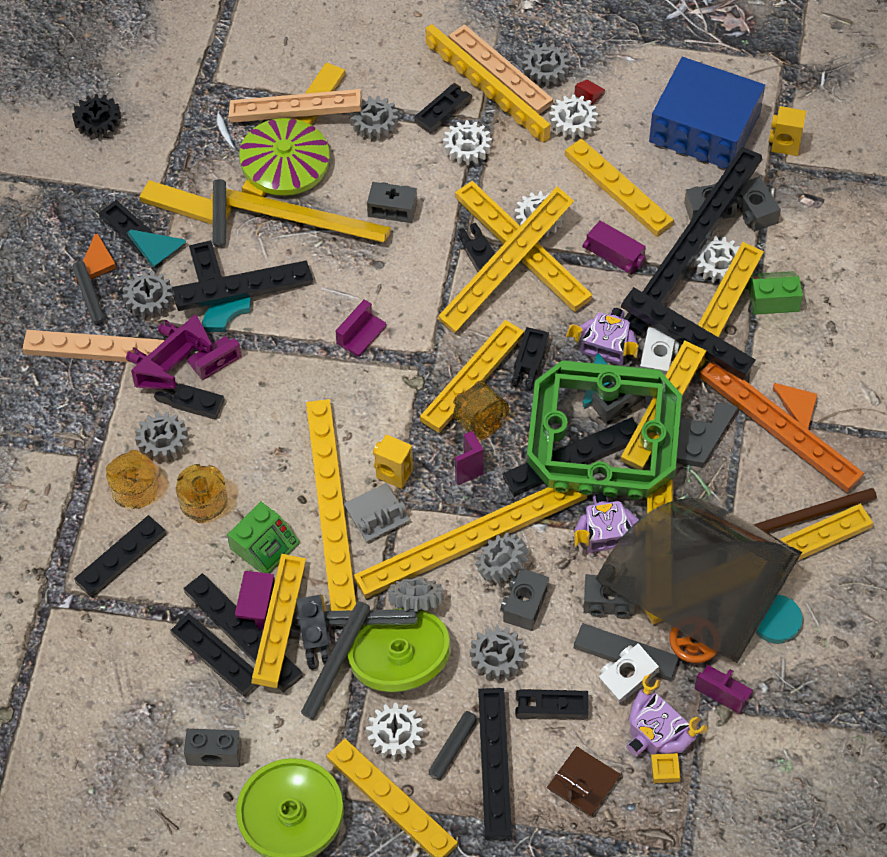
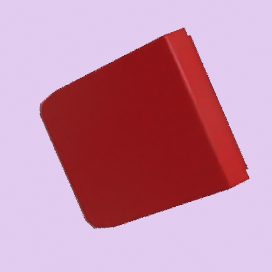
(588, 90)

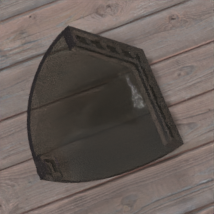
(701, 572)

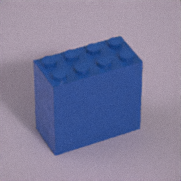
(706, 112)

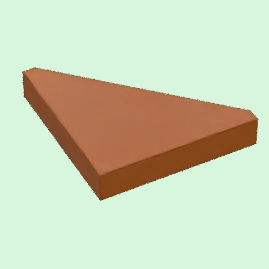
(97, 259)
(797, 402)

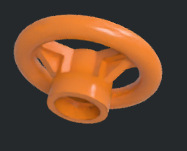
(692, 650)

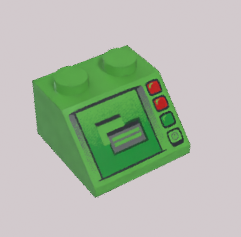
(775, 292)
(262, 538)

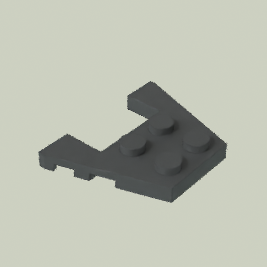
(700, 438)

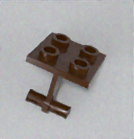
(583, 781)

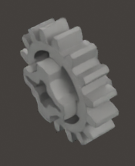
(545, 64)
(375, 118)
(136, 294)
(161, 436)
(502, 557)
(415, 594)
(501, 643)

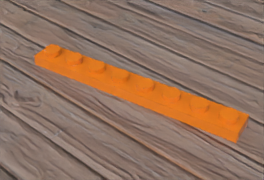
(783, 426)

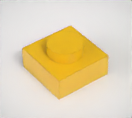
(665, 768)

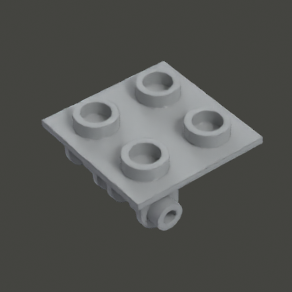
(377, 512)

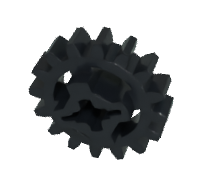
(96, 116)

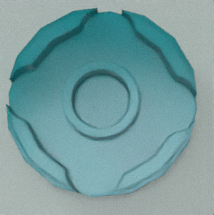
(781, 621)

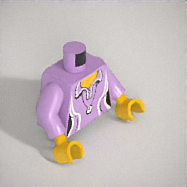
(606, 336)
(603, 524)
(658, 725)

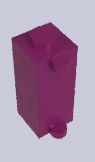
(615, 247)

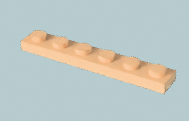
(501, 69)
(295, 105)
(85, 345)

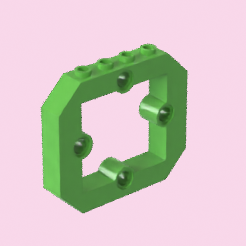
(626, 380)

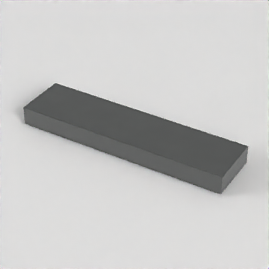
(610, 645)

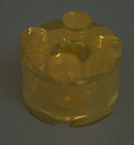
(480, 410)
(132, 480)
(201, 492)

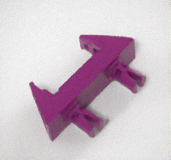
(153, 369)

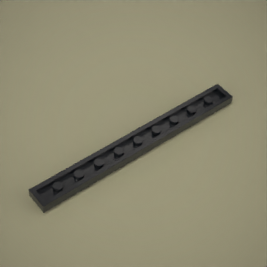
(698, 231)

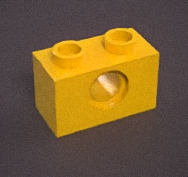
(787, 130)
(393, 461)

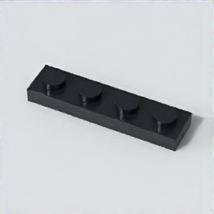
(120, 556)
(214, 653)

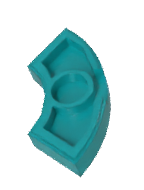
(220, 314)

